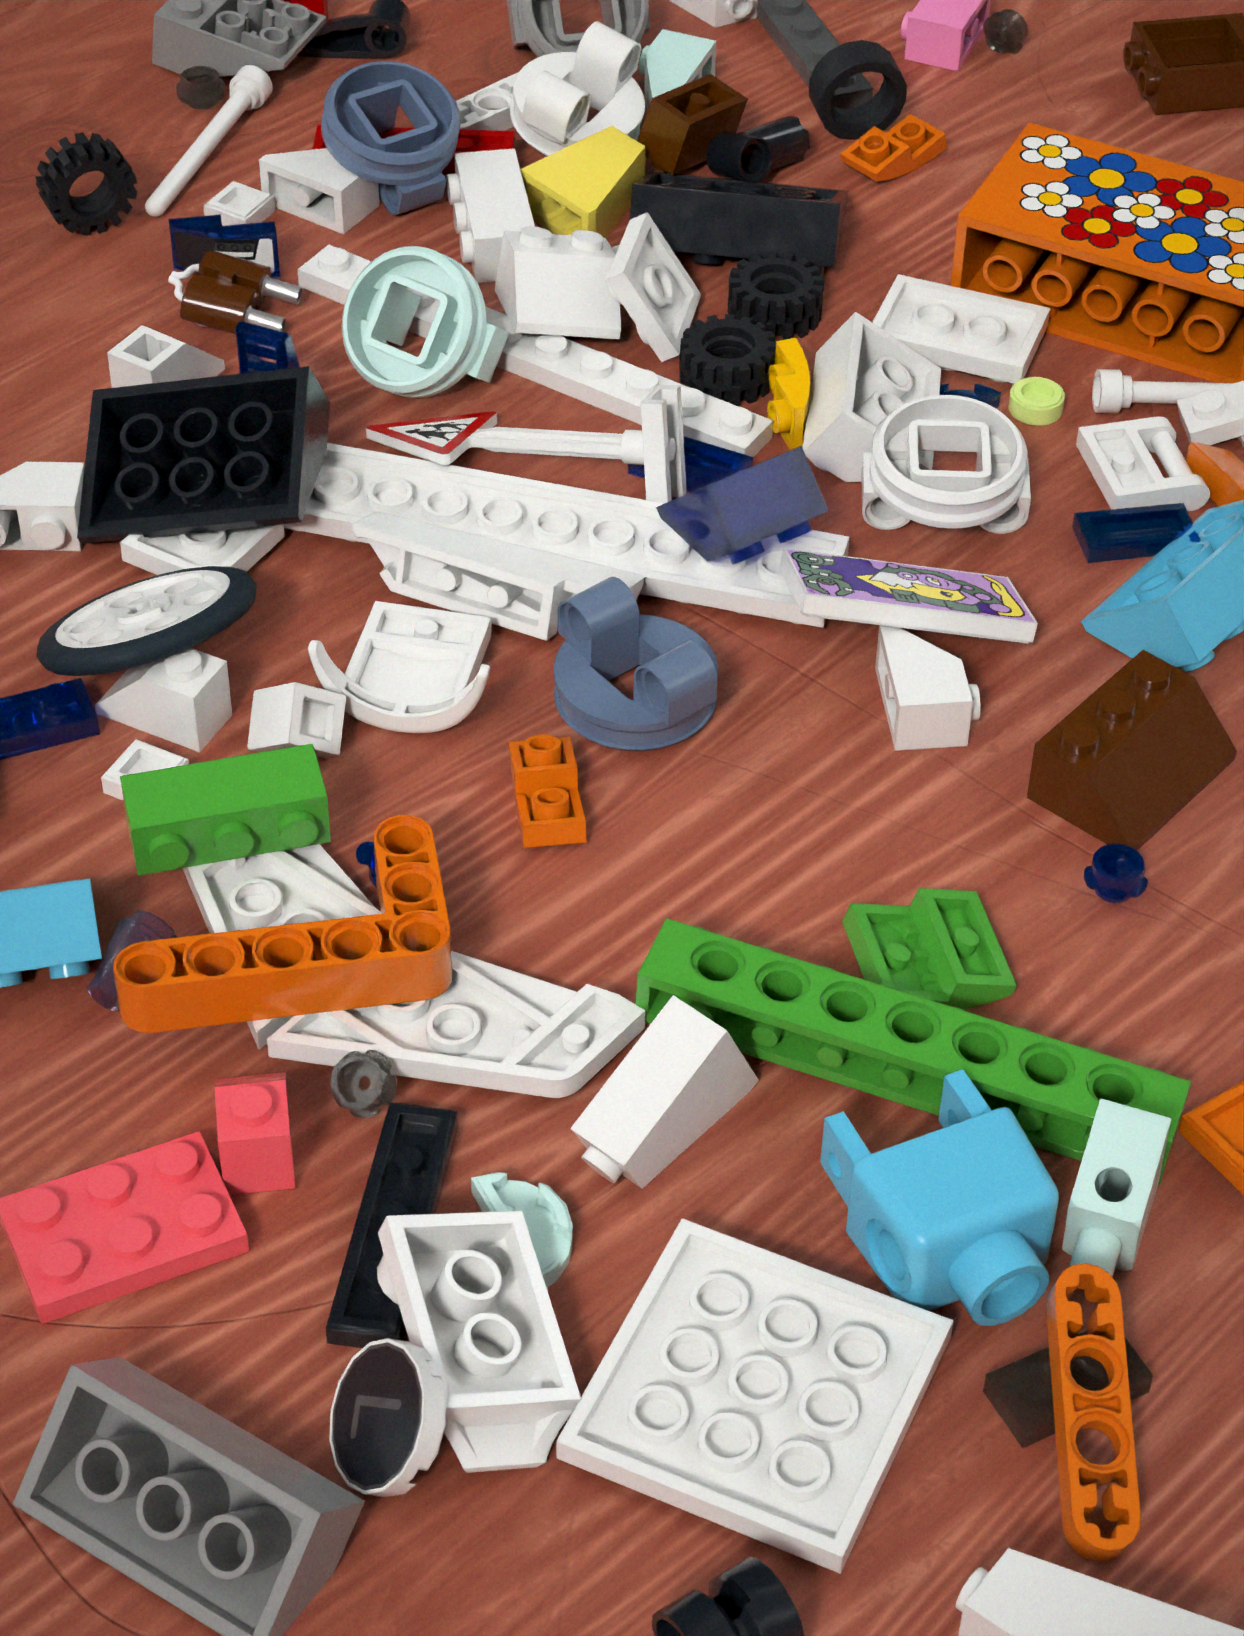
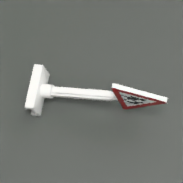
(656, 446)

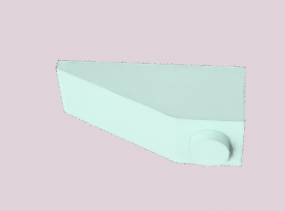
(675, 61)

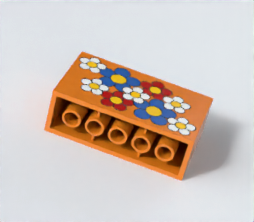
(1116, 246)

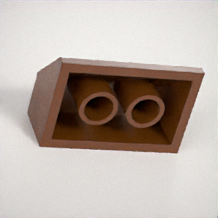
(1131, 754)

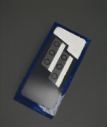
(196, 235)

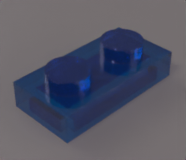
(46, 718)

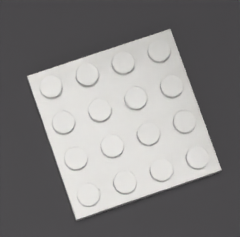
(757, 1394)

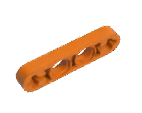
(1085, 1409)

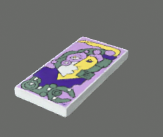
(907, 596)

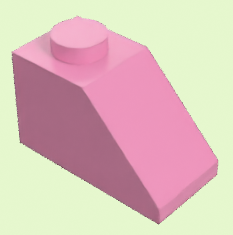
(943, 31)

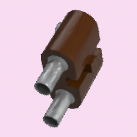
(230, 292)

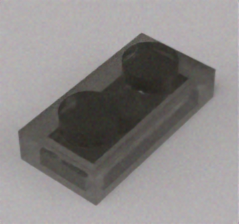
(1024, 1390)

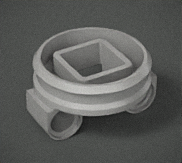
(539, 25)

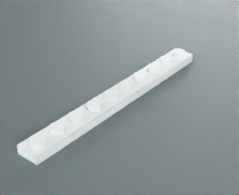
(566, 365)

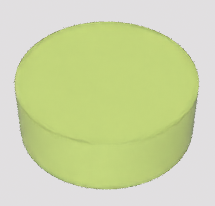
(1036, 401)

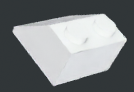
(557, 283)

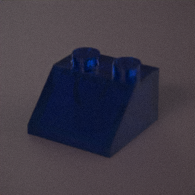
(748, 507)

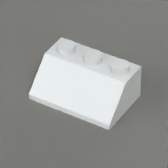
(854, 386)

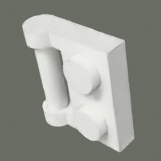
(1127, 472)

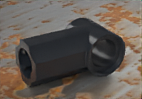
(758, 150)

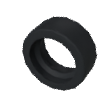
(844, 63)

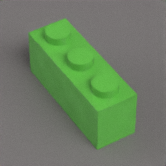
(225, 809)

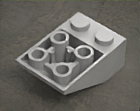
(231, 34)

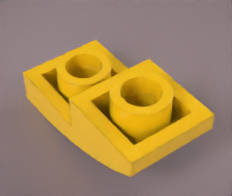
(791, 390)

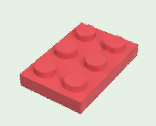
(121, 1227)

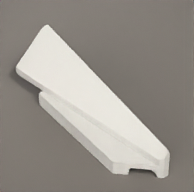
(481, 574)

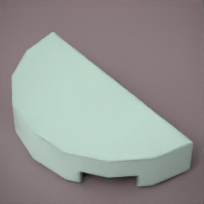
(543, 1212)

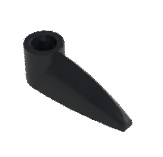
(363, 34)

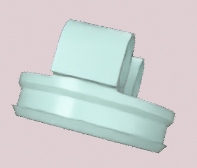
(383, 310)

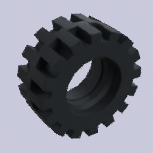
(727, 358)

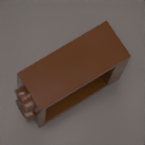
(1184, 43)

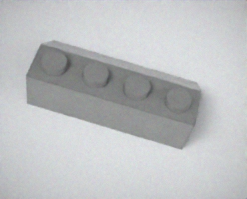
(185, 1500)

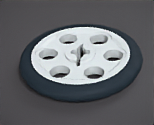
(146, 621)

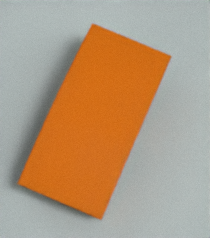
(897, 152)
(547, 791)

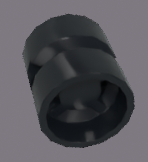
(738, 1603)

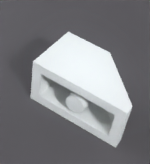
(318, 188)
(923, 692)
(173, 698)

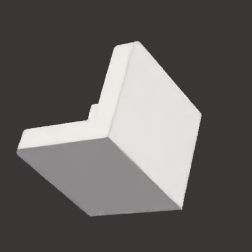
(295, 717)

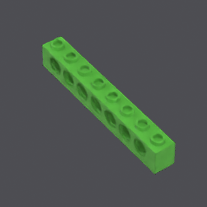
(895, 1040)

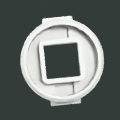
(558, 88)
(991, 496)

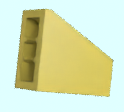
(585, 183)

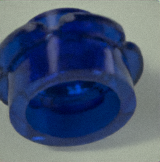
(1116, 873)

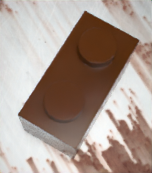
(686, 120)

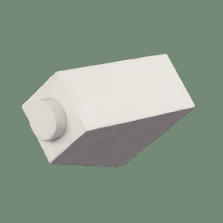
(663, 1095)

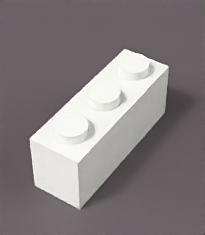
(486, 201)

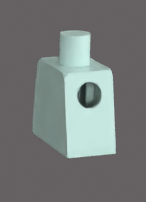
(1115, 1186)

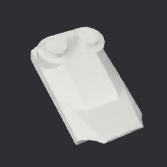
(487, 1321)

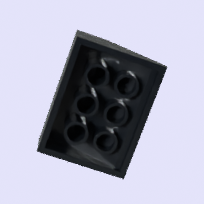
(742, 217)
(202, 454)

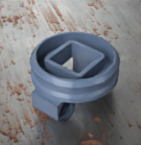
(403, 165)
(609, 637)

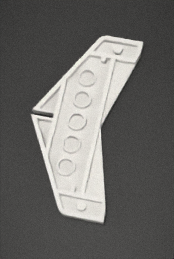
(481, 1032)

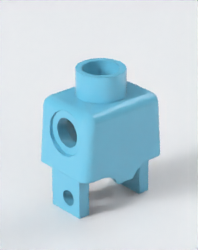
(950, 1210)

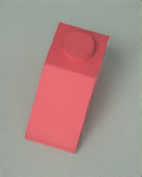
(254, 1133)

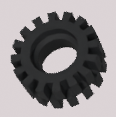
(72, 163)
(777, 293)

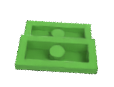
(931, 948)

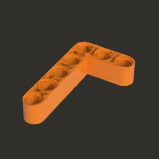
(303, 965)

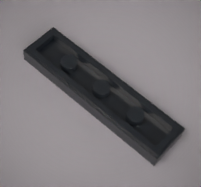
(402, 1181)

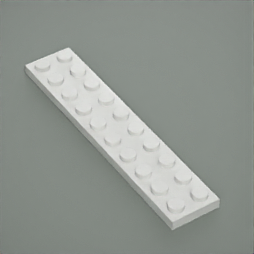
(557, 520)

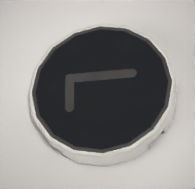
(387, 1417)

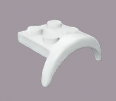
(411, 668)

